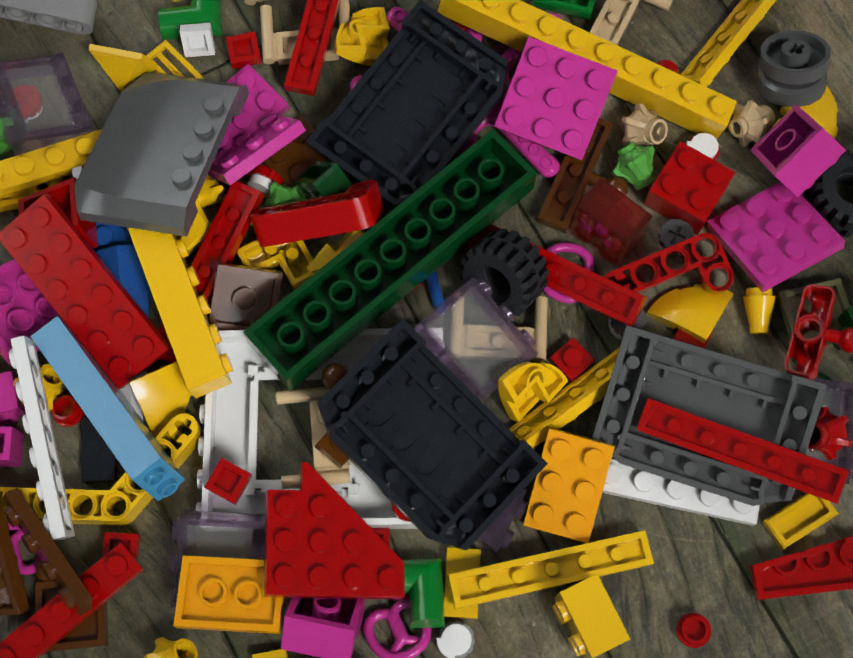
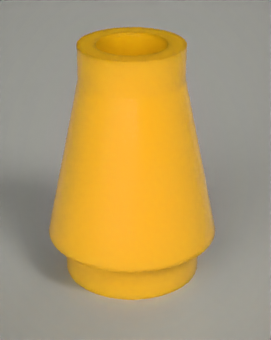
(759, 310)

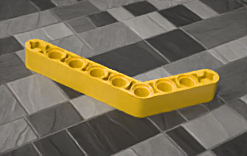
(124, 488)

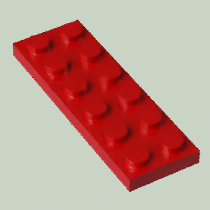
(83, 291)

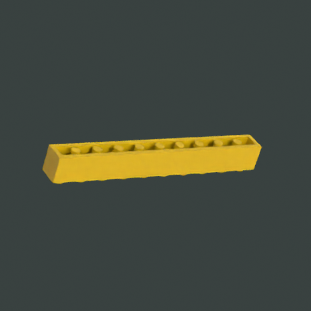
(636, 79)

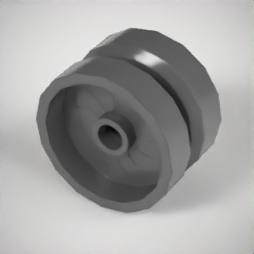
(793, 68)

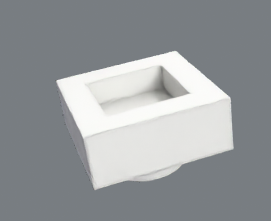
(197, 39)

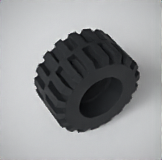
(826, 200)
(509, 268)

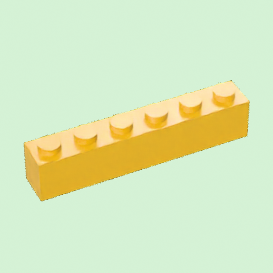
(183, 311)

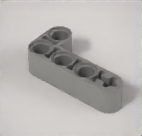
(63, 15)

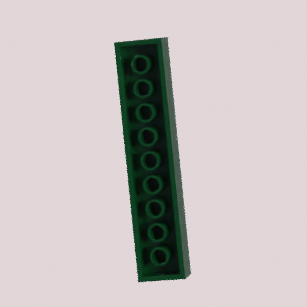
(390, 259)

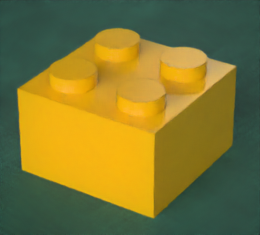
(590, 618)

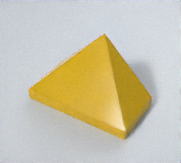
(122, 65)

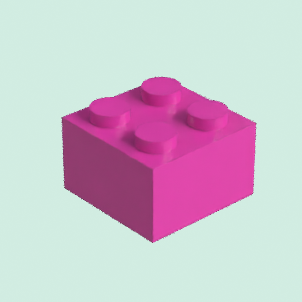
(797, 150)
(323, 626)

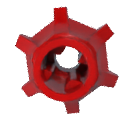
(829, 434)

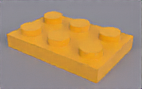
(569, 486)
(226, 596)

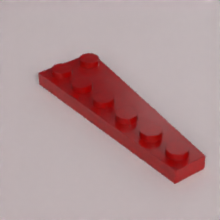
(806, 572)

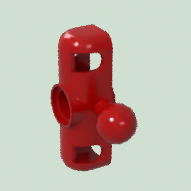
(809, 351)

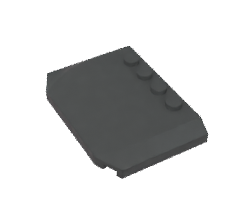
(157, 152)
(713, 387)

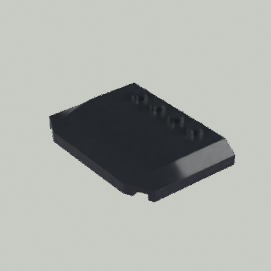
(415, 125)
(427, 440)

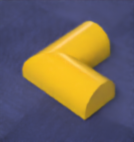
(291, 257)

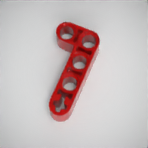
(319, 217)
(691, 262)

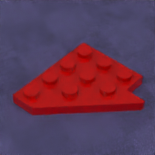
(324, 547)

